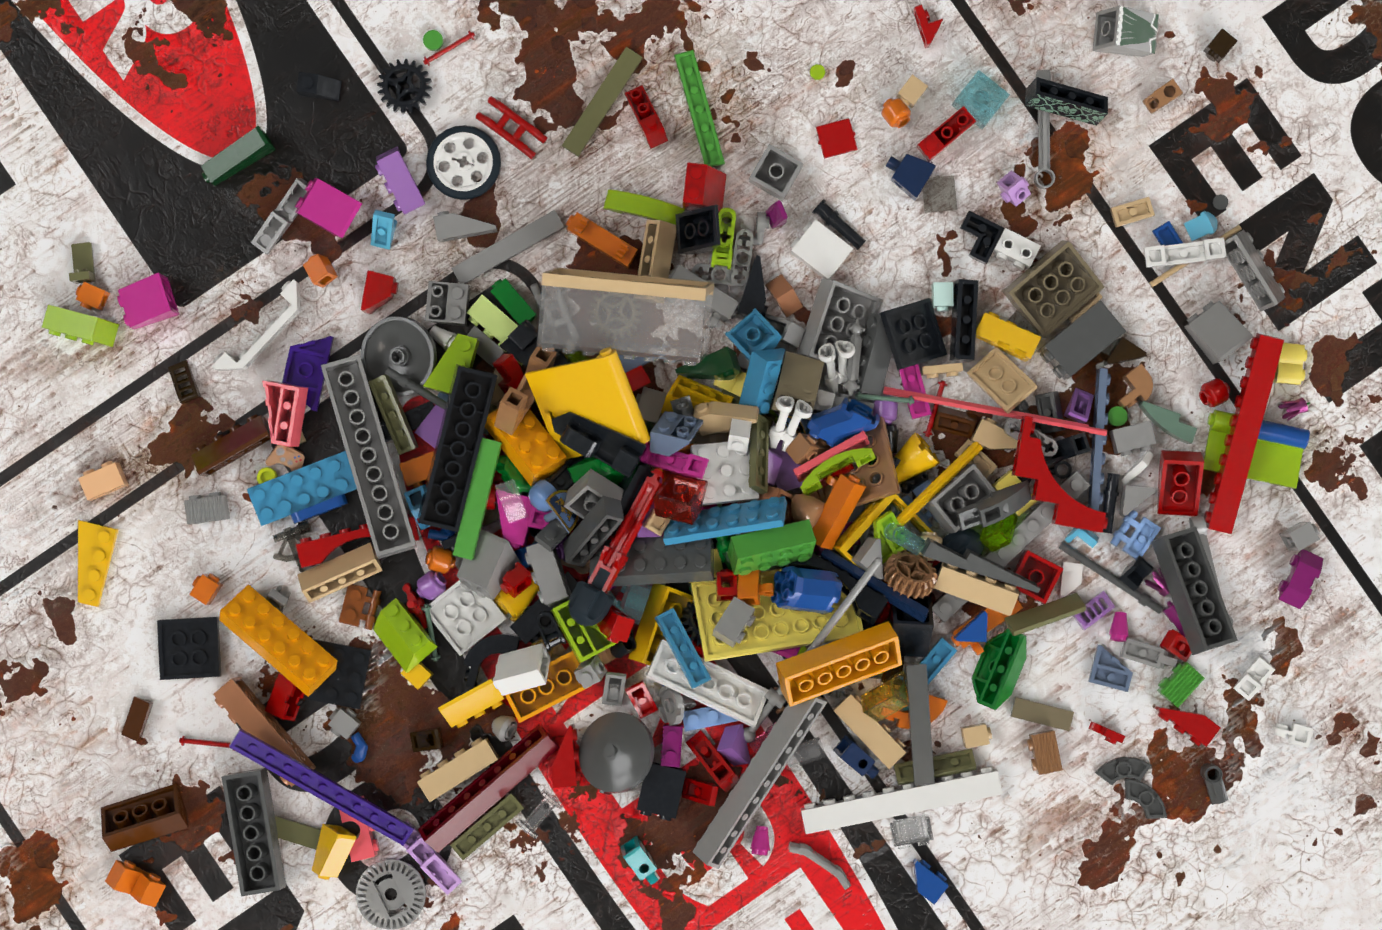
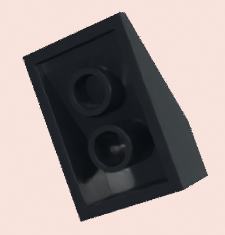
(698, 230)

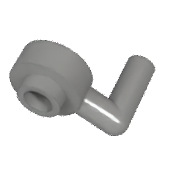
(761, 223)

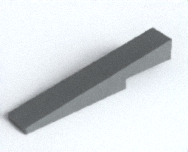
(976, 563)
(920, 724)

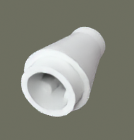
(442, 337)

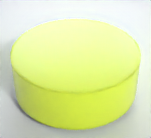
(266, 474)

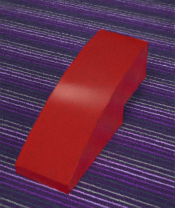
(509, 371)

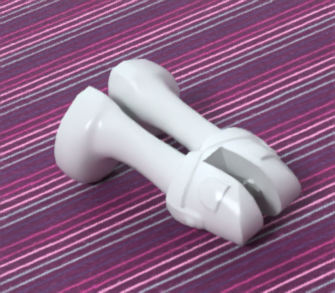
(827, 354)
(780, 432)

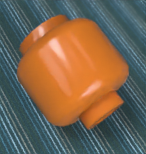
(896, 113)
(440, 559)

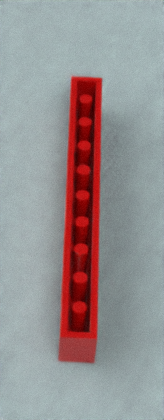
(1244, 432)

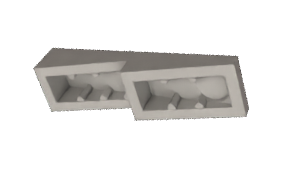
(280, 219)

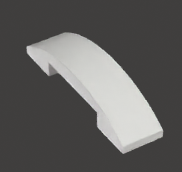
(1185, 253)

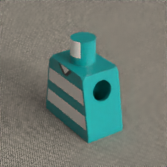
(636, 855)

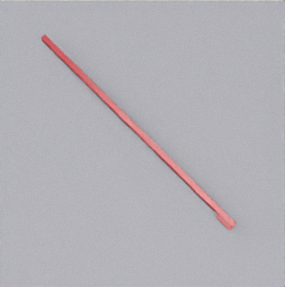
(993, 410)

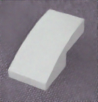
(1253, 678)

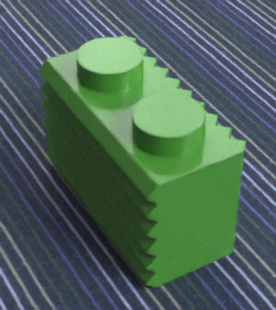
(1180, 683)

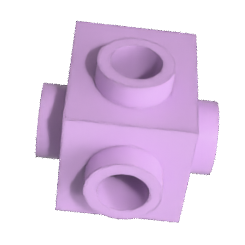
(1013, 188)

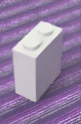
(820, 249)
(522, 669)

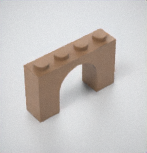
(518, 401)

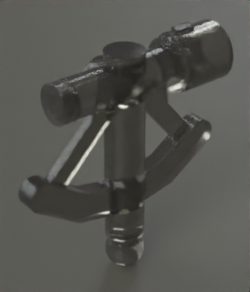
(290, 535)

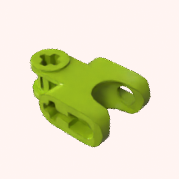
(725, 250)

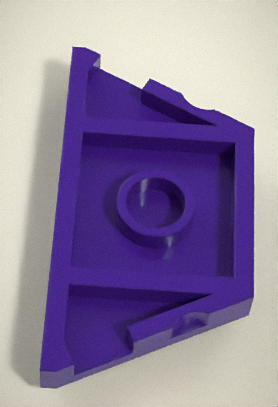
(305, 369)

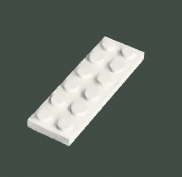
(724, 691)

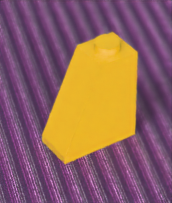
(332, 851)

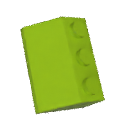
(403, 635)

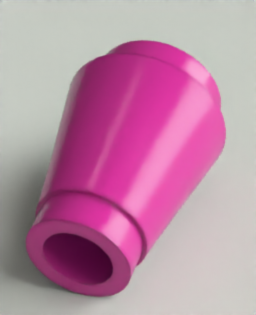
(1119, 627)
(760, 841)

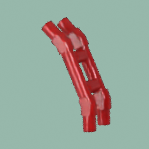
(523, 126)

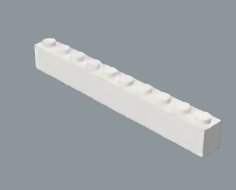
(900, 801)

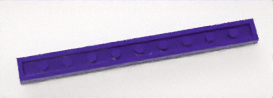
(321, 786)

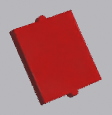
(836, 138)

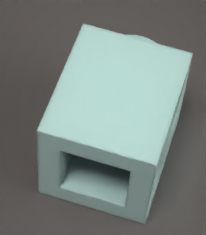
(942, 296)

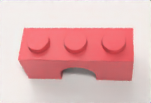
(365, 845)

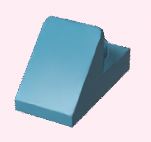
(383, 229)

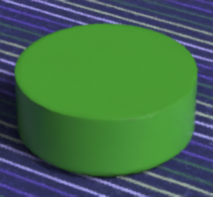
(433, 40)
(1117, 416)

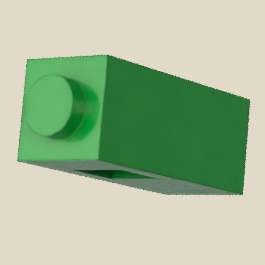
(512, 301)

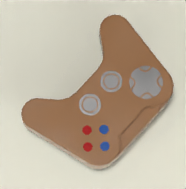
(287, 456)

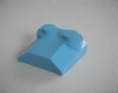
(753, 334)

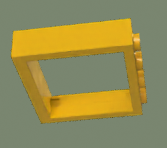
(866, 518)

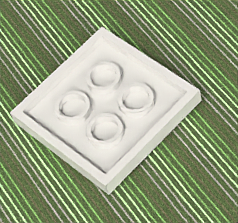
(725, 473)
(464, 617)

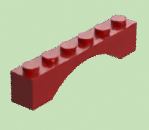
(316, 551)

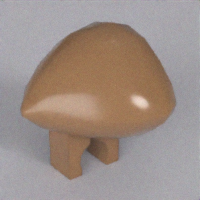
(806, 507)

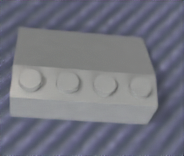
(1253, 271)
(832, 313)

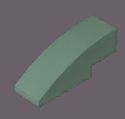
(1168, 422)

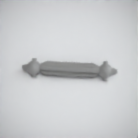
(854, 361)

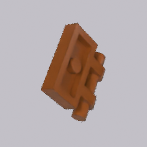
(354, 604)

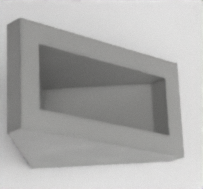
(1132, 497)
(867, 554)

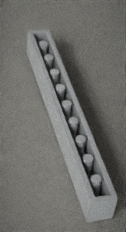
(1023, 534)
(757, 781)

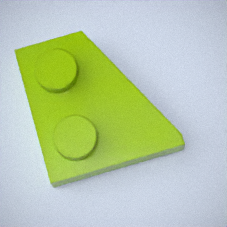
(887, 547)

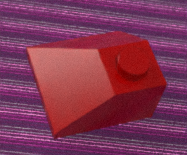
(377, 291)

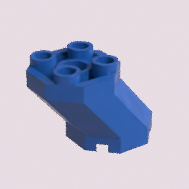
(842, 422)
(806, 589)

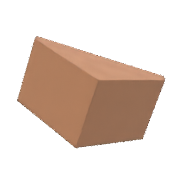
(784, 295)

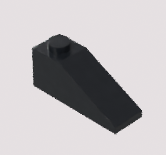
(754, 292)

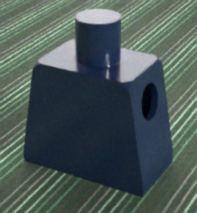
(910, 174)
(852, 754)

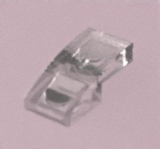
(511, 501)

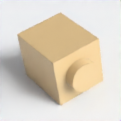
(912, 91)
(976, 735)

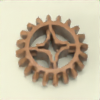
(910, 574)

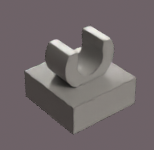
(278, 600)

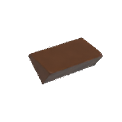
(954, 421)
(137, 718)

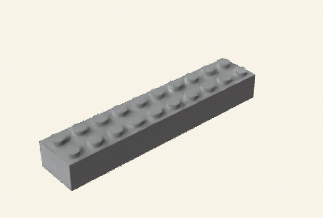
(368, 456)

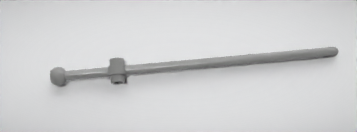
(776, 696)

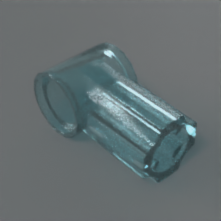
(904, 538)

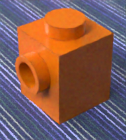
(320, 270)
(91, 296)
(206, 588)

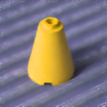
(914, 458)
(516, 605)

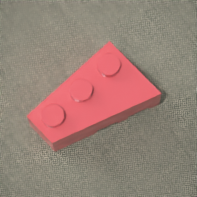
(286, 412)

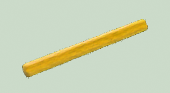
(942, 480)

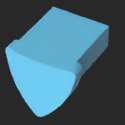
(1201, 225)
(1087, 536)

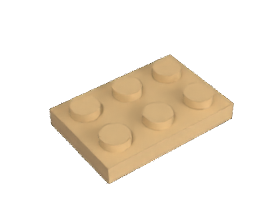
(1002, 380)

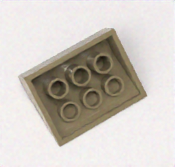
(1053, 288)

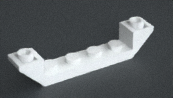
(291, 293)

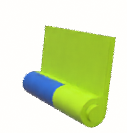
(1276, 452)

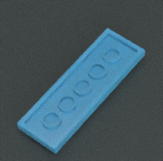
(302, 488)
(729, 521)

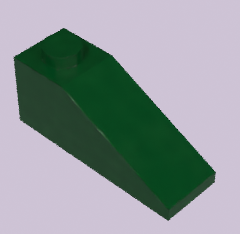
(715, 366)

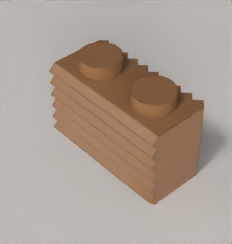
(1045, 752)

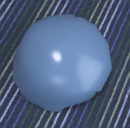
(539, 493)

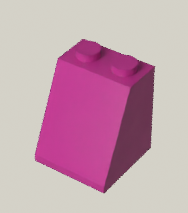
(327, 207)
(147, 301)
(518, 531)

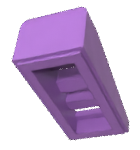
(1080, 620)

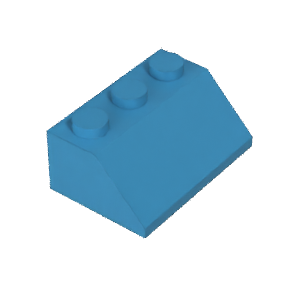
(762, 379)

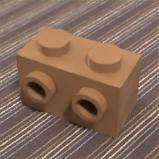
(806, 447)

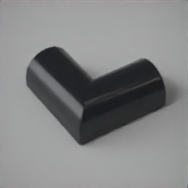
(987, 236)

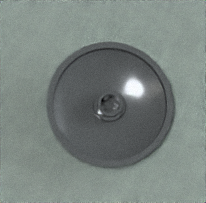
(402, 346)
(616, 752)

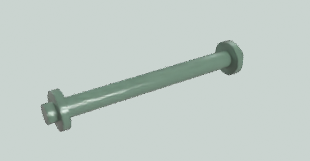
(910, 400)
(427, 607)

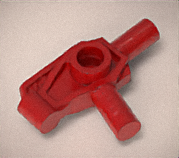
(415, 604)

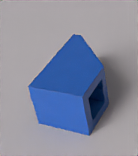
(927, 882)

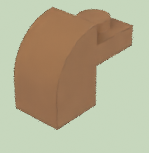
(1141, 385)

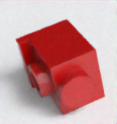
(726, 576)
(516, 580)

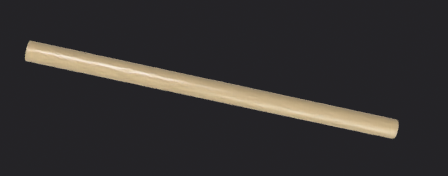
(1177, 267)

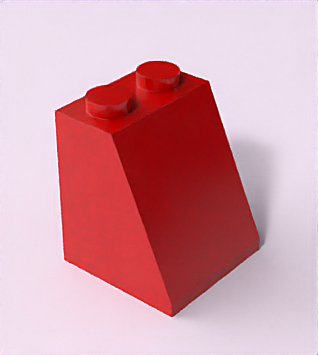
(703, 187)

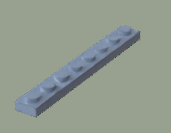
(1100, 419)

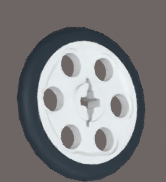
(469, 188)

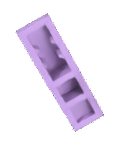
(431, 862)

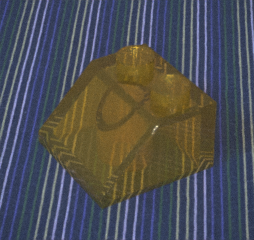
(886, 697)

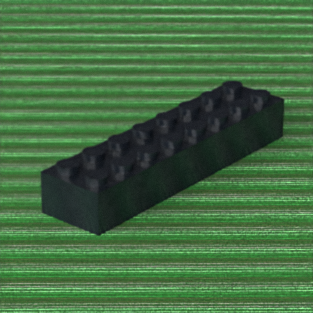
(457, 448)

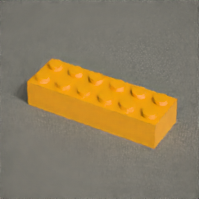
(278, 640)
(839, 663)

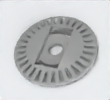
(372, 898)

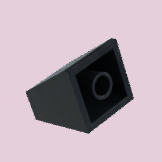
(912, 634)

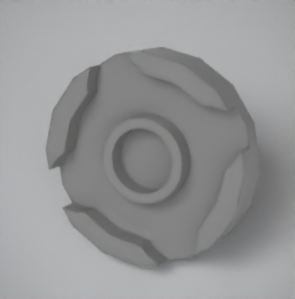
(673, 705)

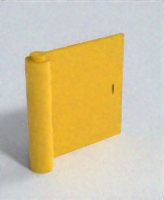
(591, 390)

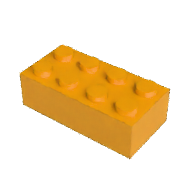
(529, 447)
(559, 686)

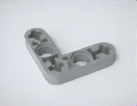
(729, 279)

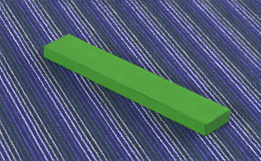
(699, 109)
(477, 499)

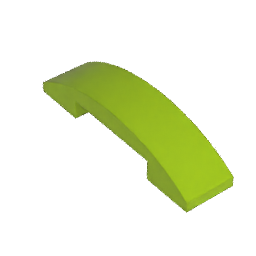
(641, 206)
(860, 456)

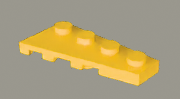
(94, 558)

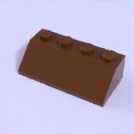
(231, 446)
(143, 817)

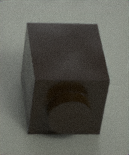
(1220, 46)

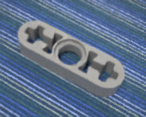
(1046, 439)

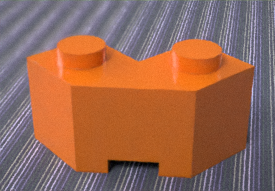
(138, 883)

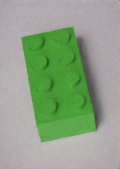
(771, 547)

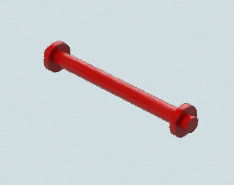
(448, 48)
(928, 431)
(183, 740)

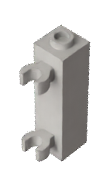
(723, 305)

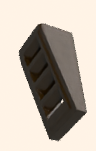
(195, 391)

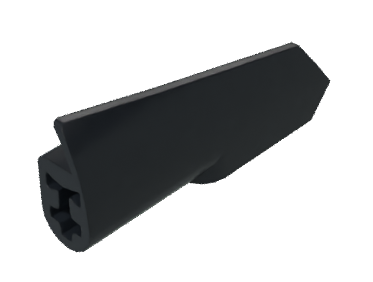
(523, 343)
(599, 442)

